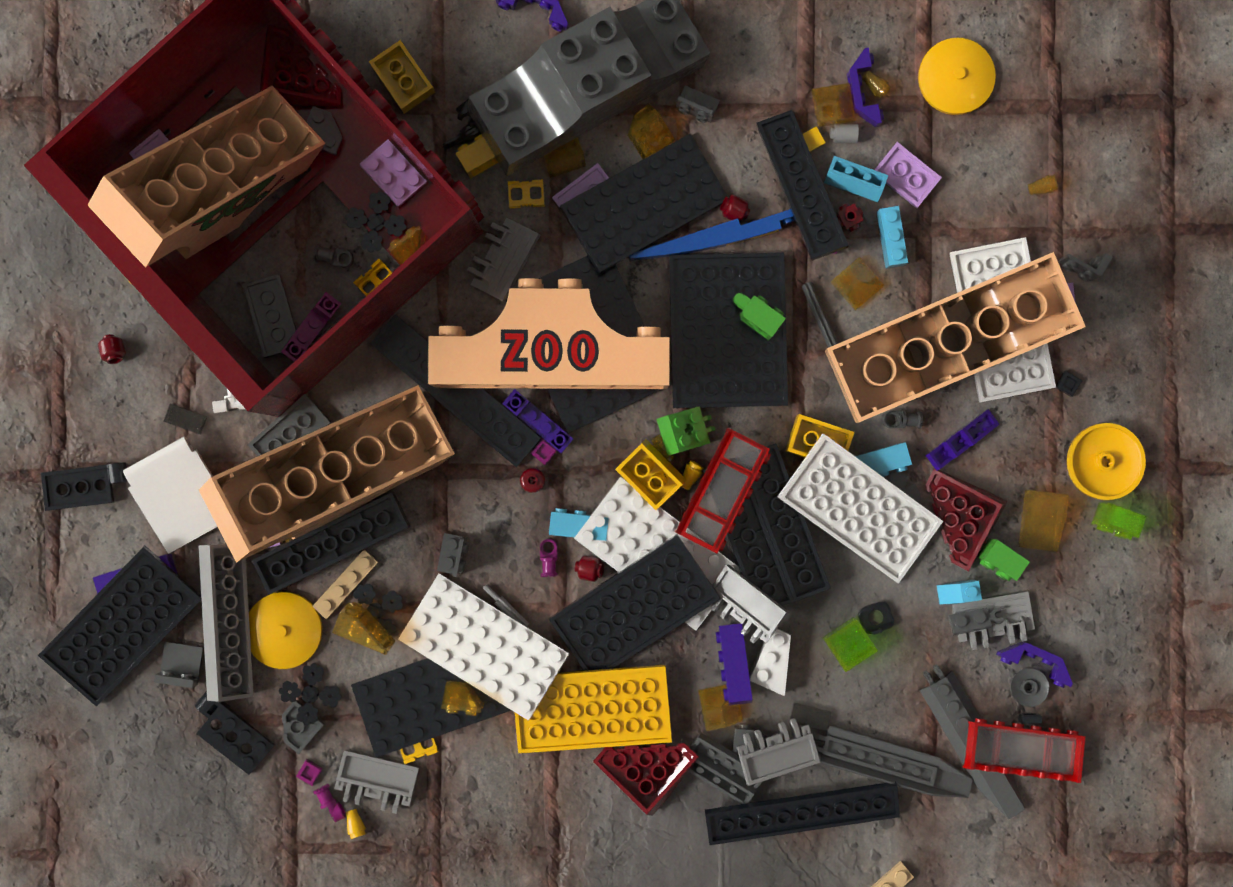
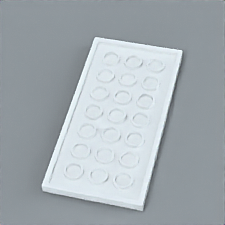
(1022, 373)
(860, 508)
(638, 529)
(484, 646)

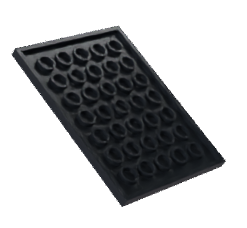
(619, 313)
(713, 351)

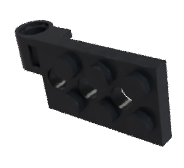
(71, 478)
(232, 722)

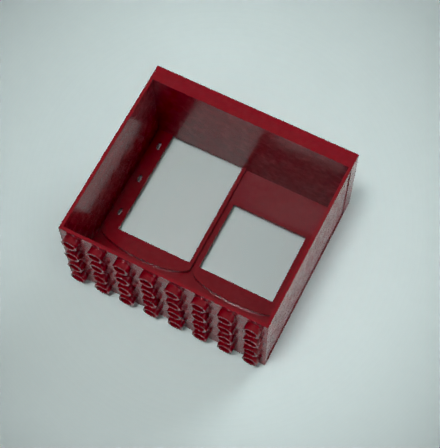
(166, 90)

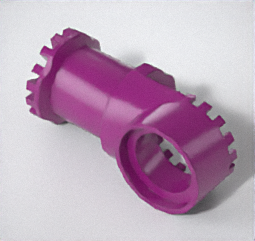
(548, 559)
(327, 800)

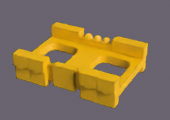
(526, 200)
(371, 275)
(419, 752)

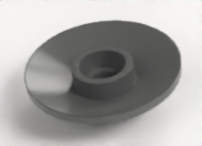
(1038, 691)

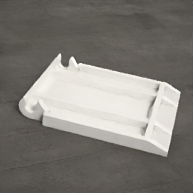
(169, 494)

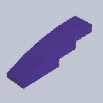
(962, 439)

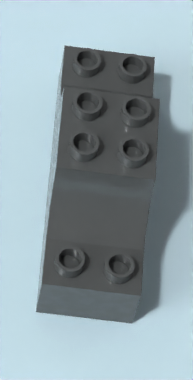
(586, 79)

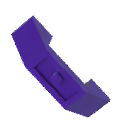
(556, 19)
(870, 113)
(537, 421)
(1059, 672)

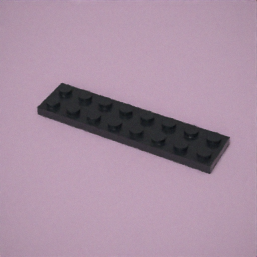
(802, 185)

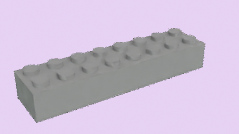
(225, 624)

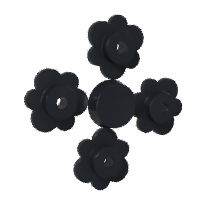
(375, 221)
(377, 609)
(310, 694)

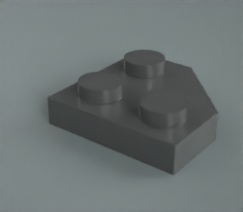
(326, 127)
(297, 734)

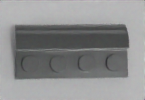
(721, 769)

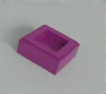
(543, 451)
(309, 772)

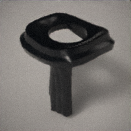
(886, 623)

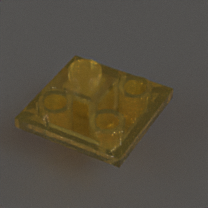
(833, 105)
(649, 132)
(405, 247)
(857, 283)
(461, 697)
(716, 711)

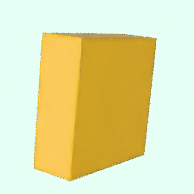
(813, 139)

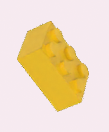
(402, 76)
(476, 156)
(807, 432)
(651, 474)

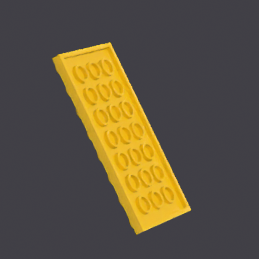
(599, 711)

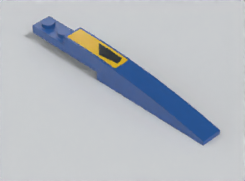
(717, 236)

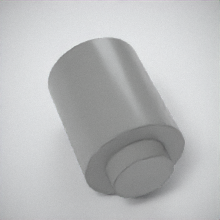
(844, 133)

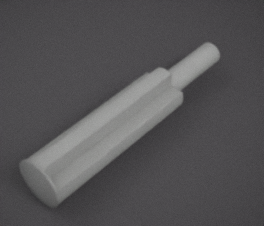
(505, 606)

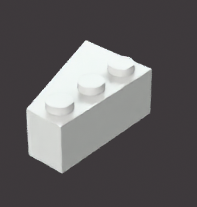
(772, 663)

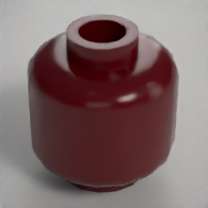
(735, 207)
(111, 349)
(539, 478)
(589, 568)

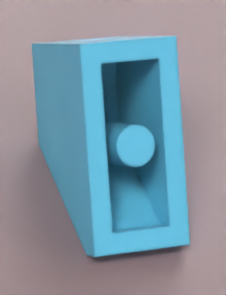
(959, 592)

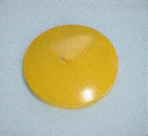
(956, 76)
(1106, 461)
(284, 630)

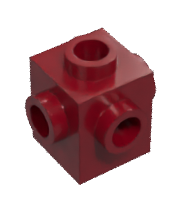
(845, 222)

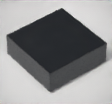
(1068, 383)
(1029, 718)

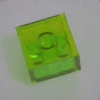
(1117, 519)
(849, 644)

